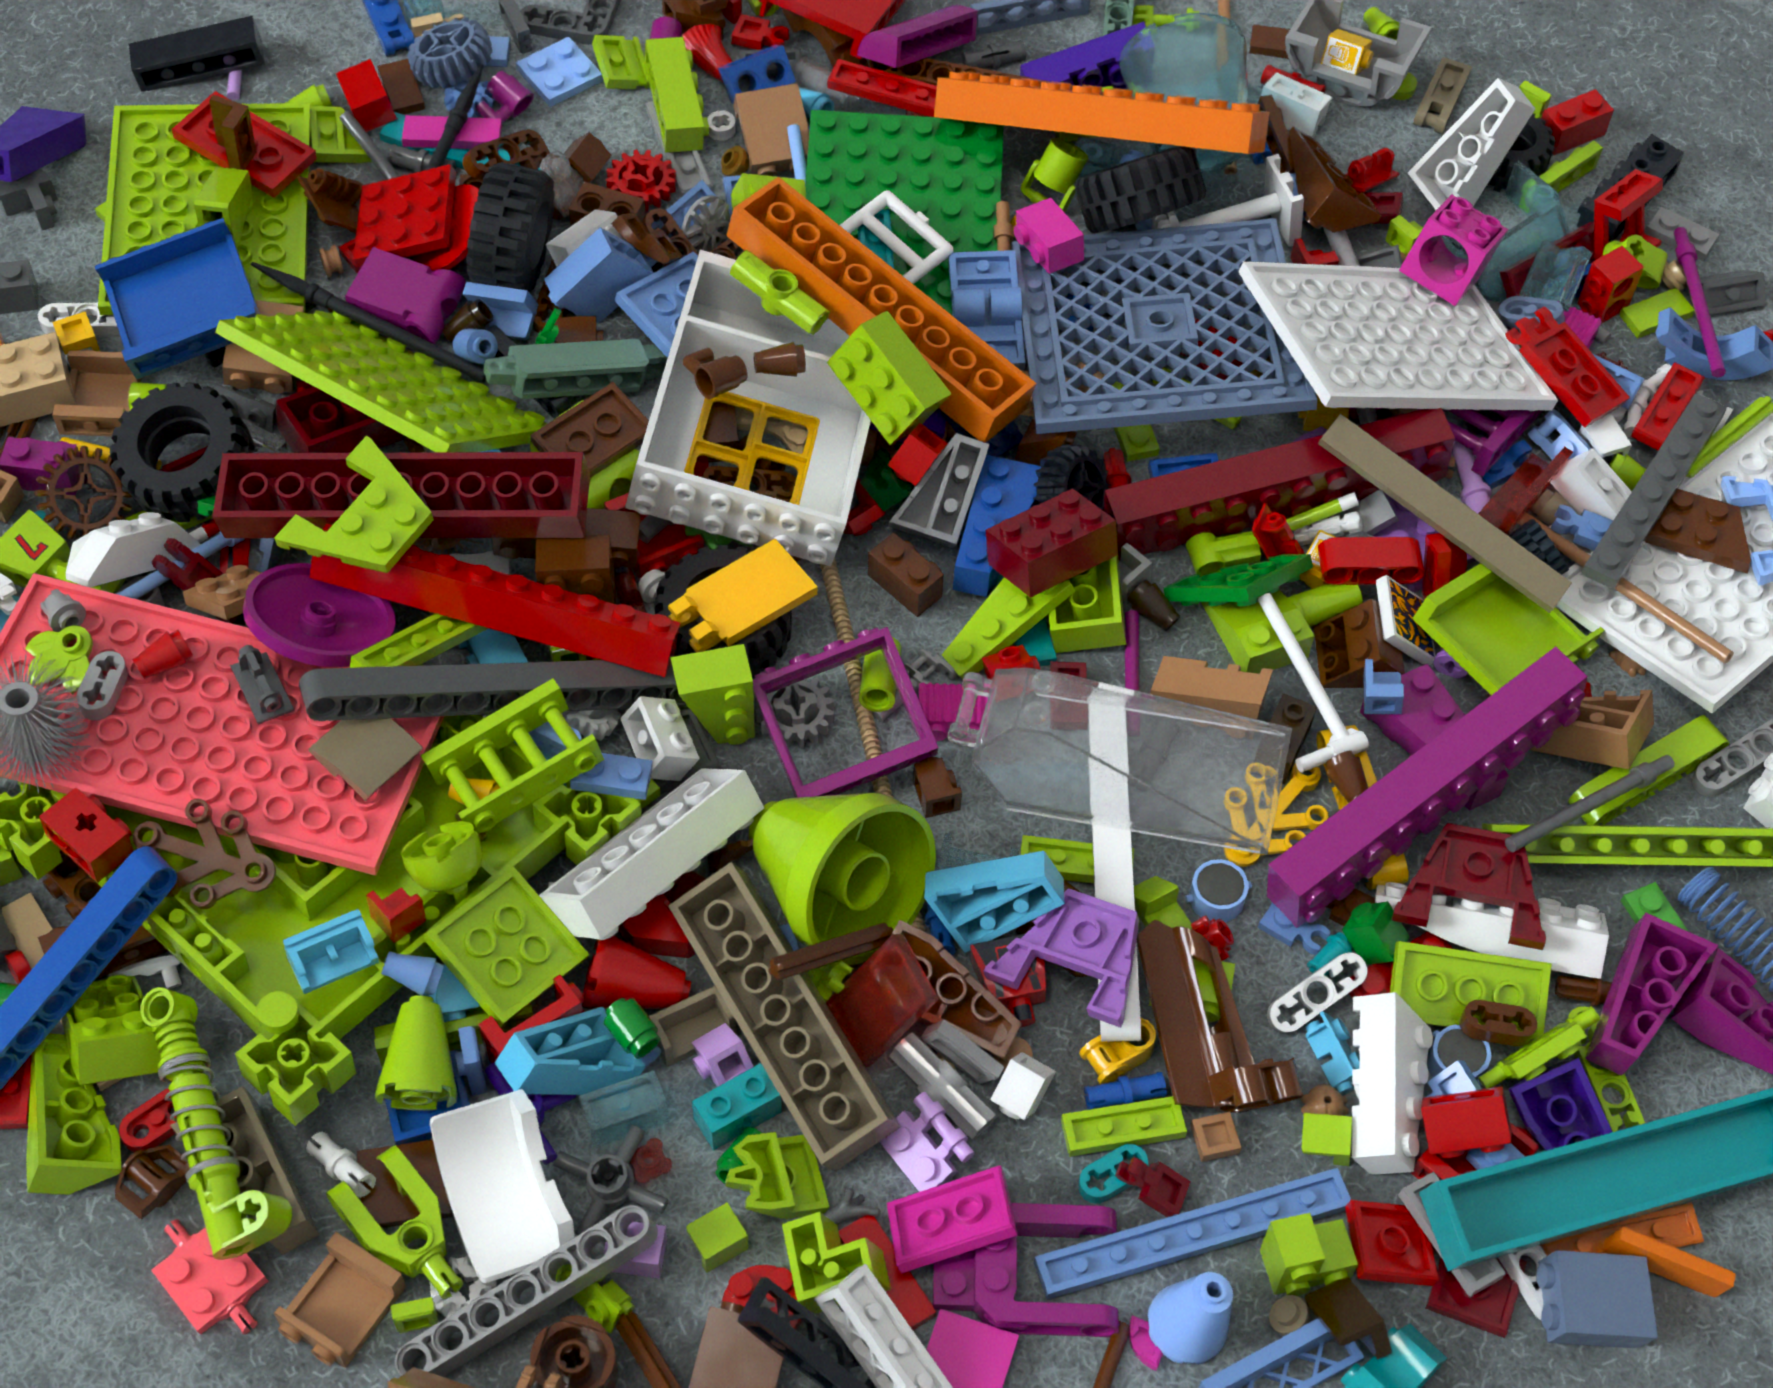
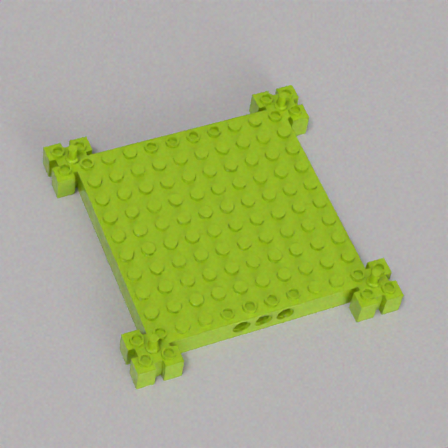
(240, 939)

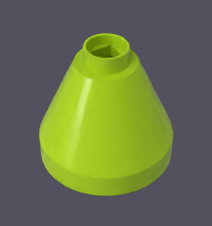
(844, 862)

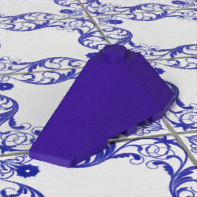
(1560, 1106)

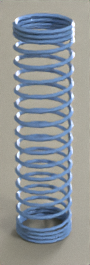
(1697, 888)

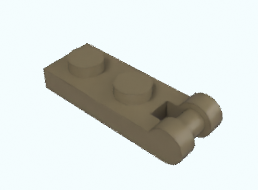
(1442, 94)

